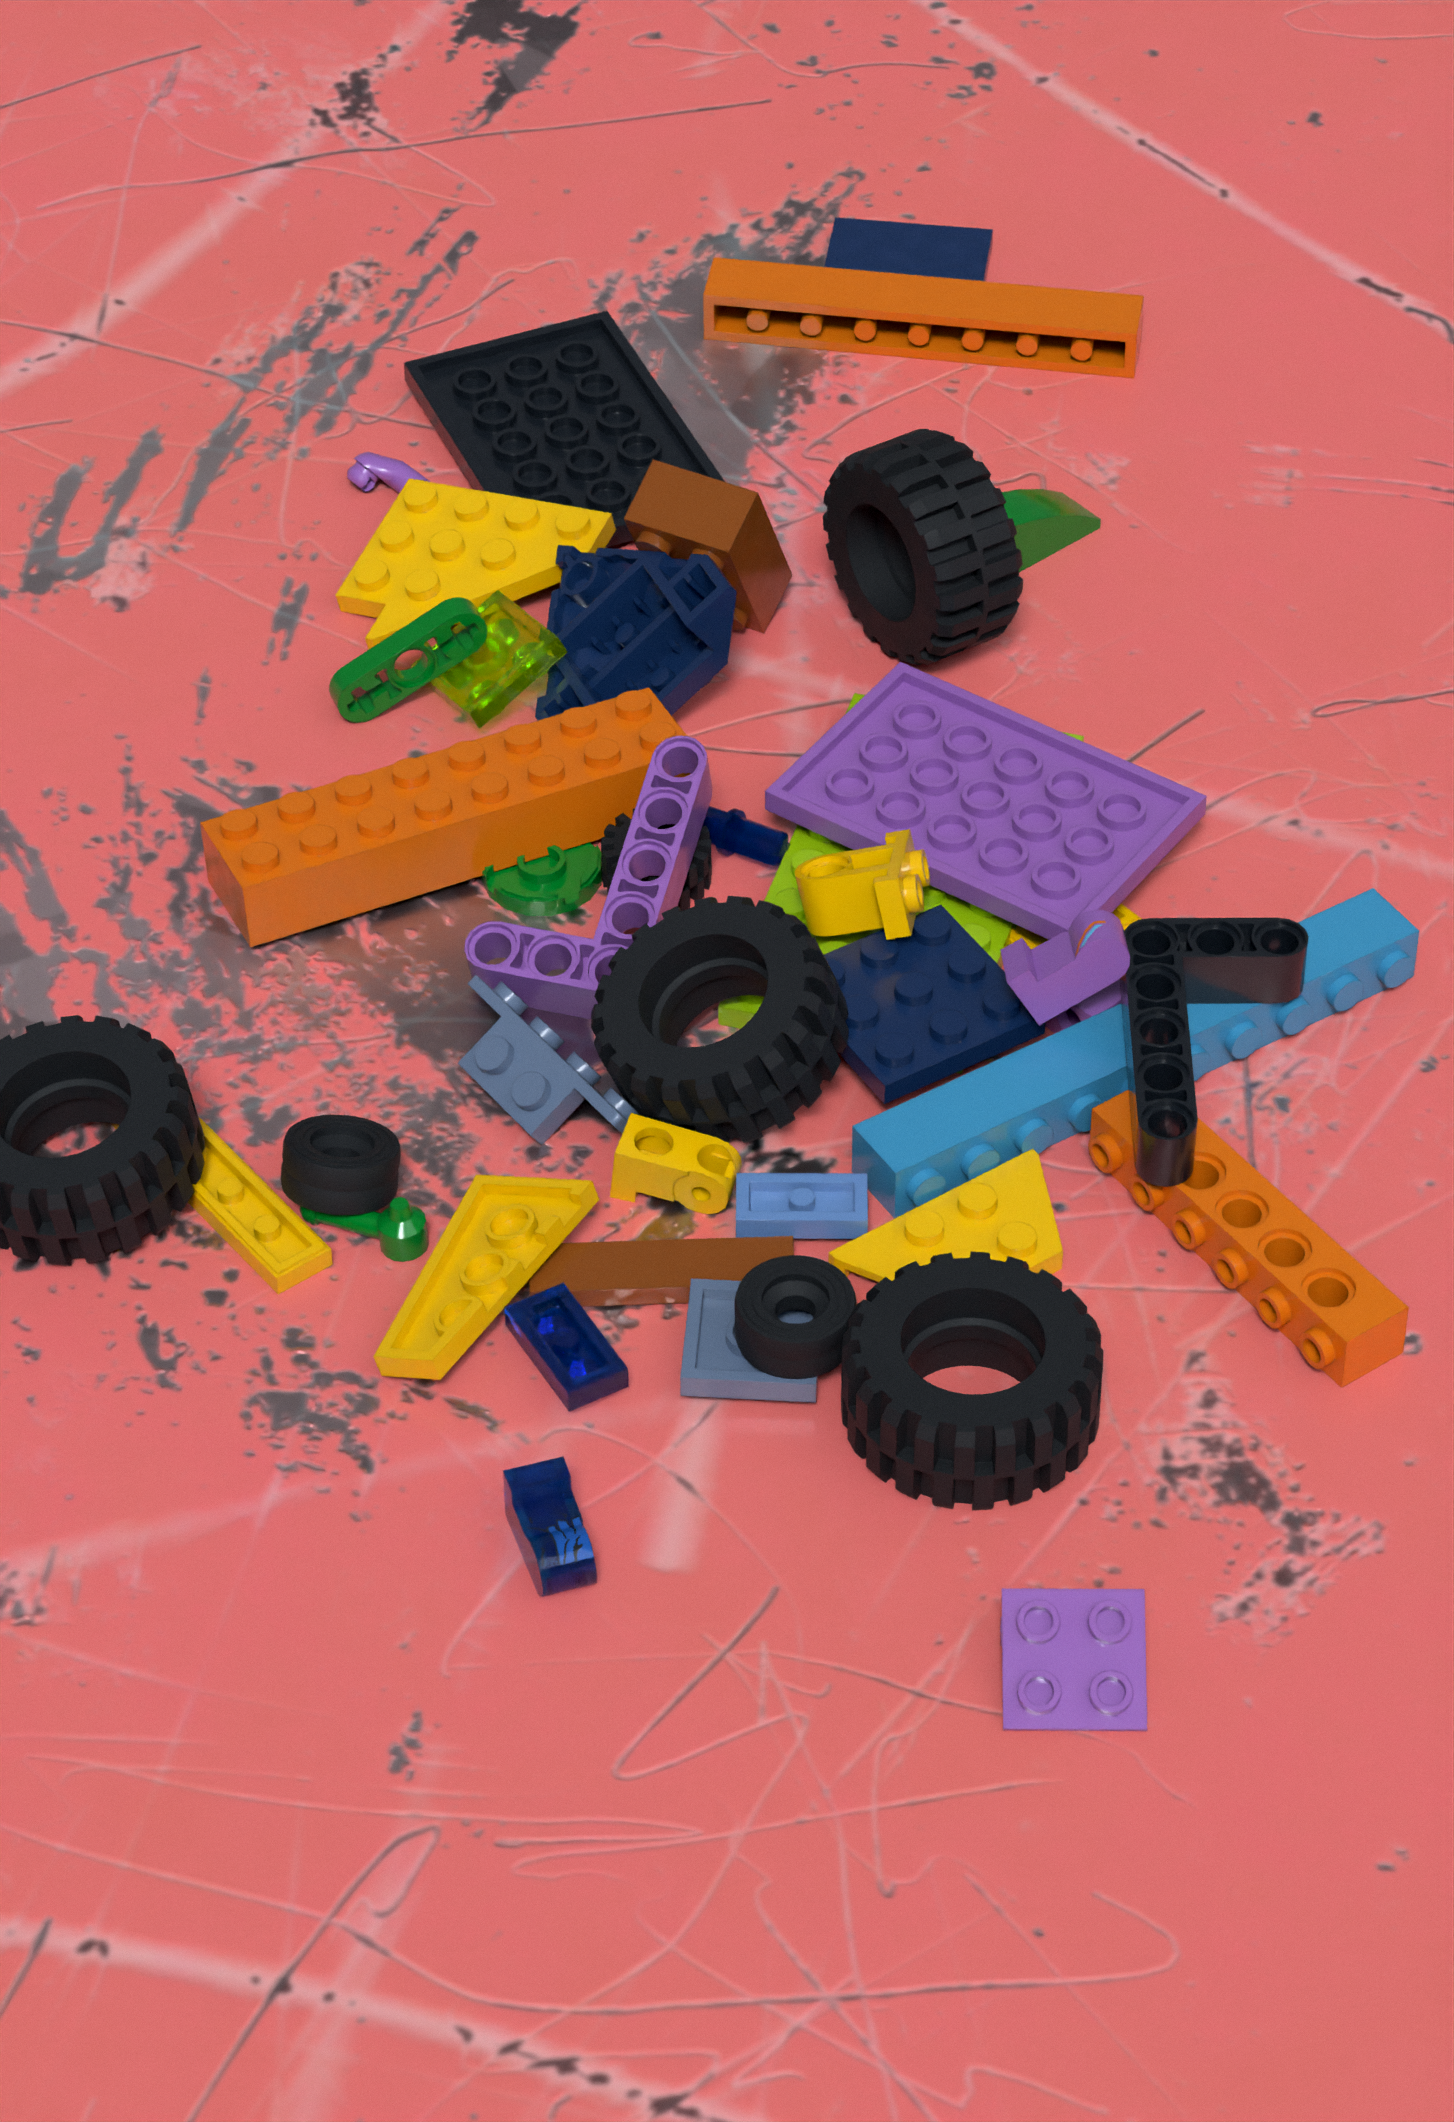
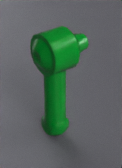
(398, 1228)

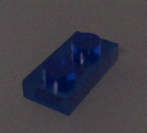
(566, 1346)

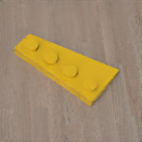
(478, 1266)

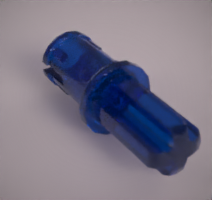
(736, 834)

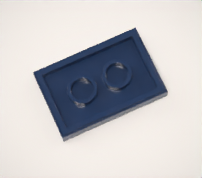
(910, 248)

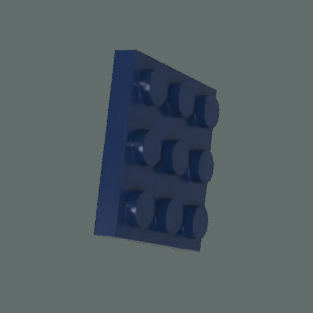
(925, 1005)

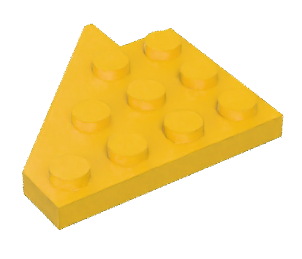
(463, 545)

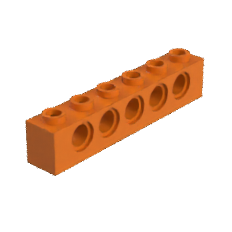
(1263, 1249)

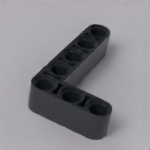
(1181, 965)

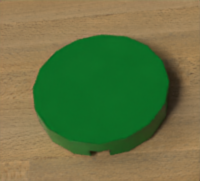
(545, 885)

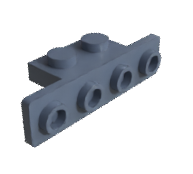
(528, 1075)

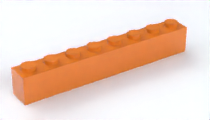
(923, 317)

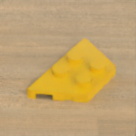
(993, 1213)

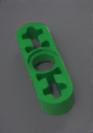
(414, 636)

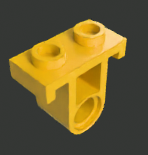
(865, 888)

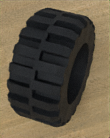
(922, 546)
(694, 963)
(127, 1181)
(970, 1444)

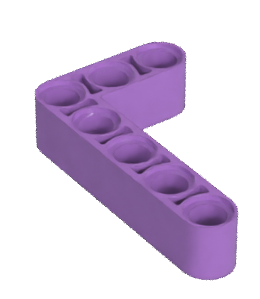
(629, 903)

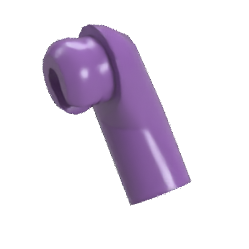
(374, 466)

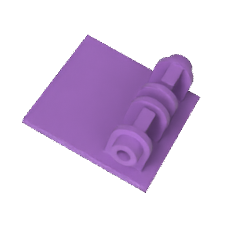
(1073, 1659)

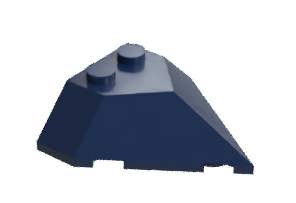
(636, 626)

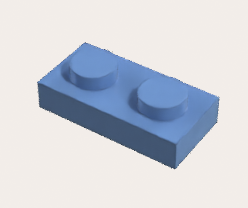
(802, 1205)

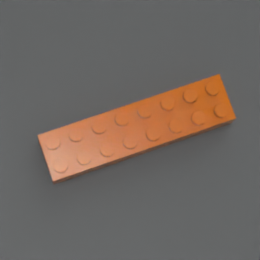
(433, 818)

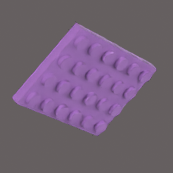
(993, 799)

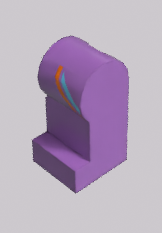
(1068, 965)

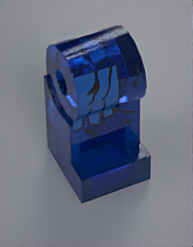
(548, 1526)

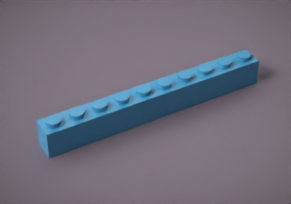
(1054, 1083)

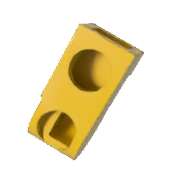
(674, 1165)

